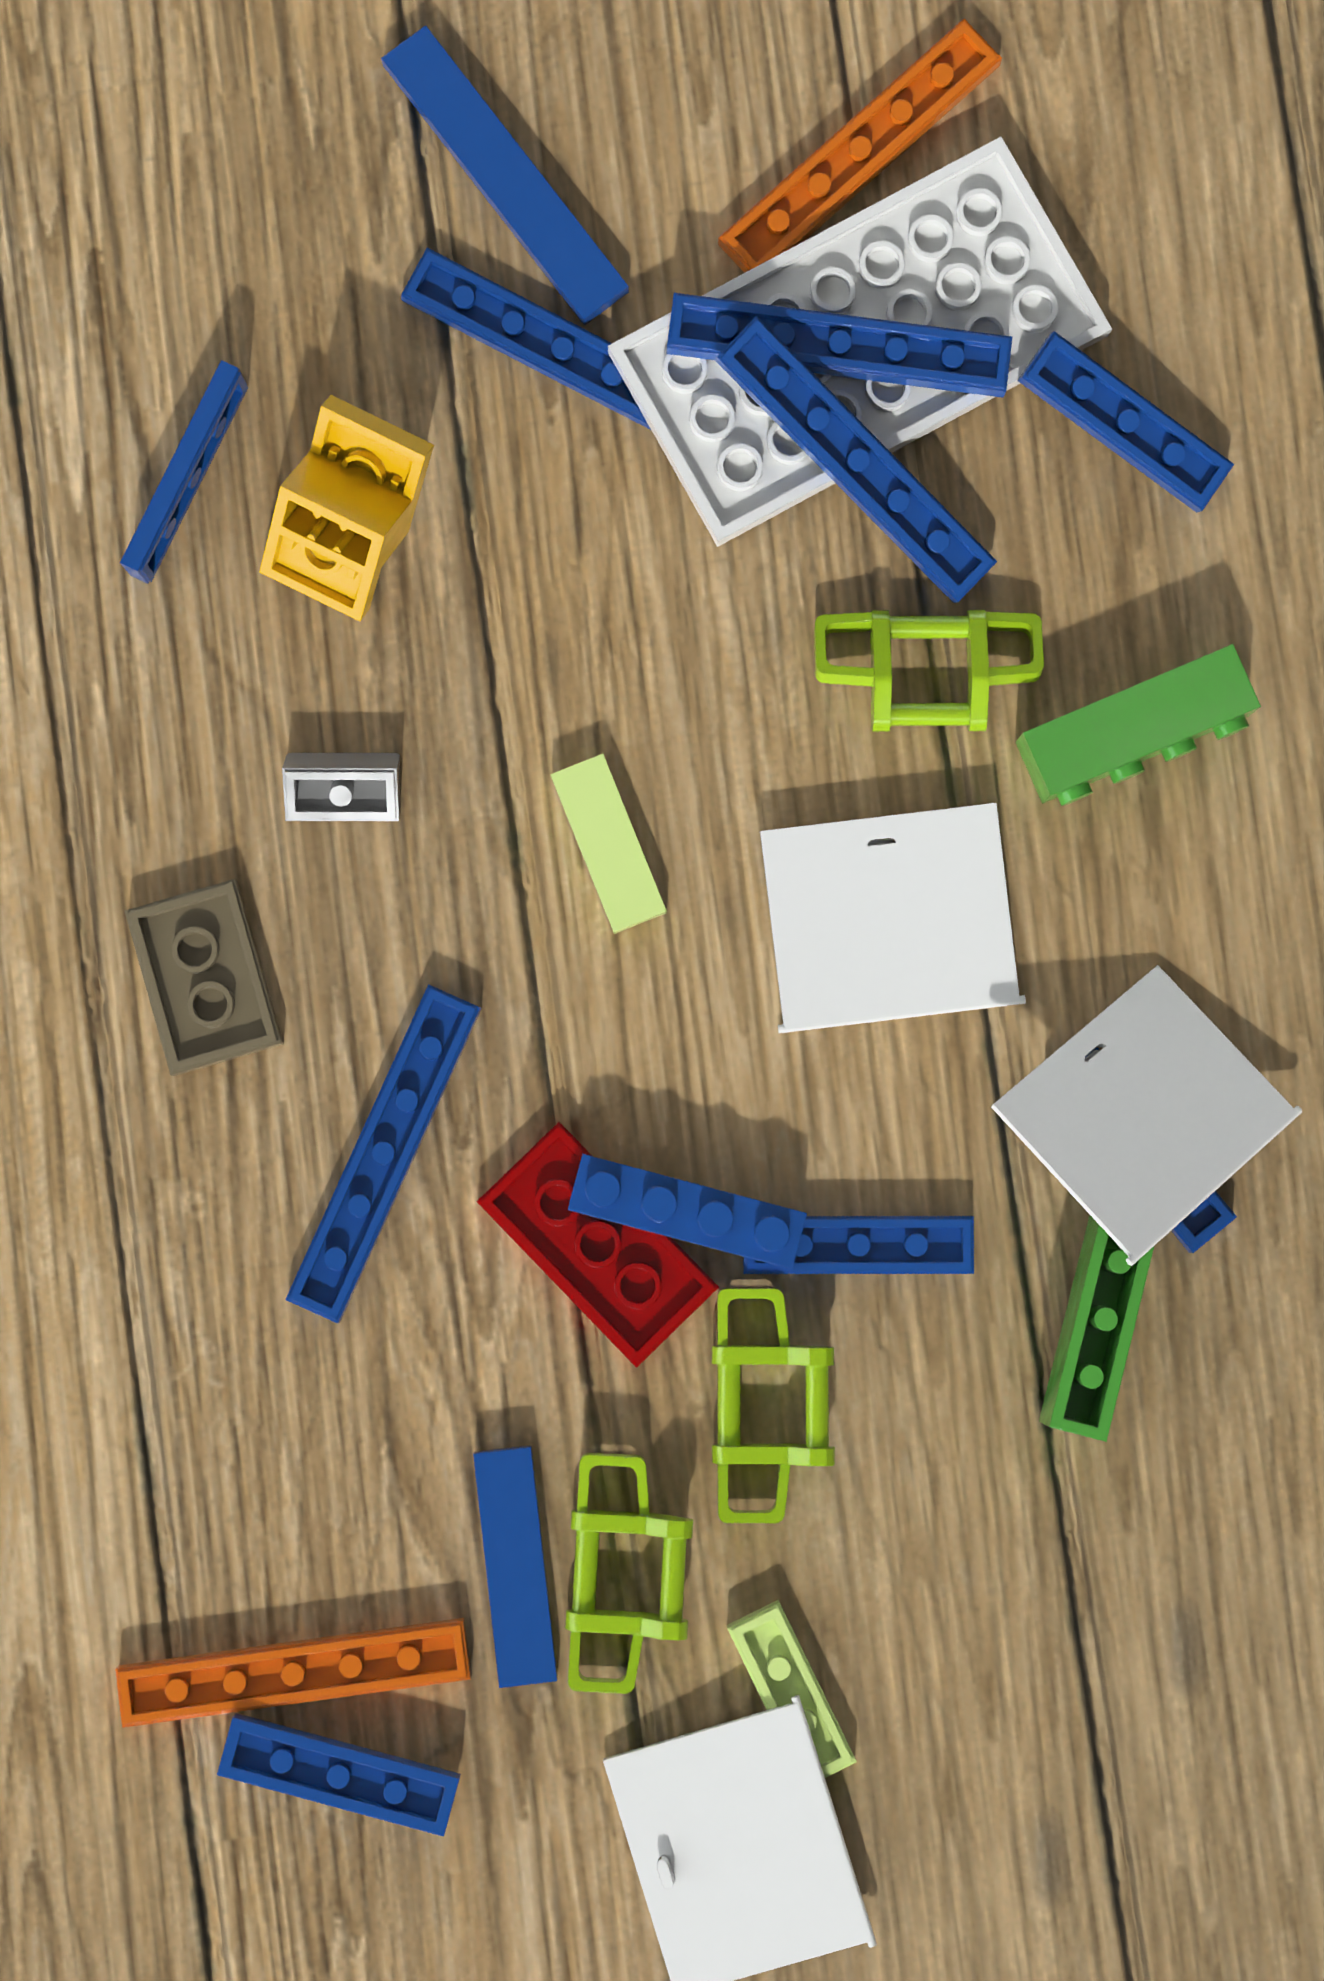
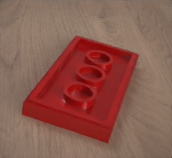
(619, 1276)

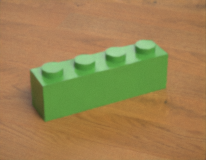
(1137, 725)
(1094, 1337)

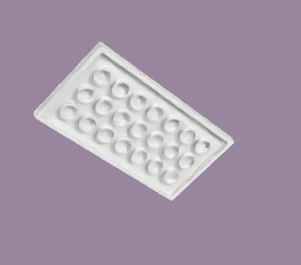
(943, 252)

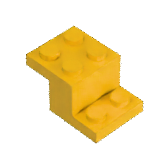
(345, 507)

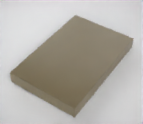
(204, 977)

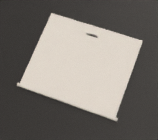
(889, 924)
(1149, 1116)
(744, 1844)

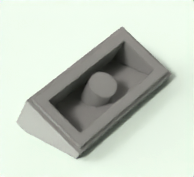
(341, 786)

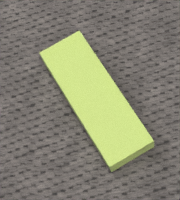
(608, 843)
(783, 1671)

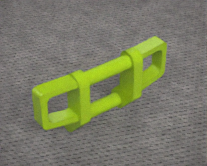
(980, 676)
(729, 1447)
(583, 1616)

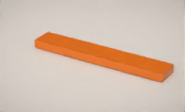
(862, 148)
(293, 1672)

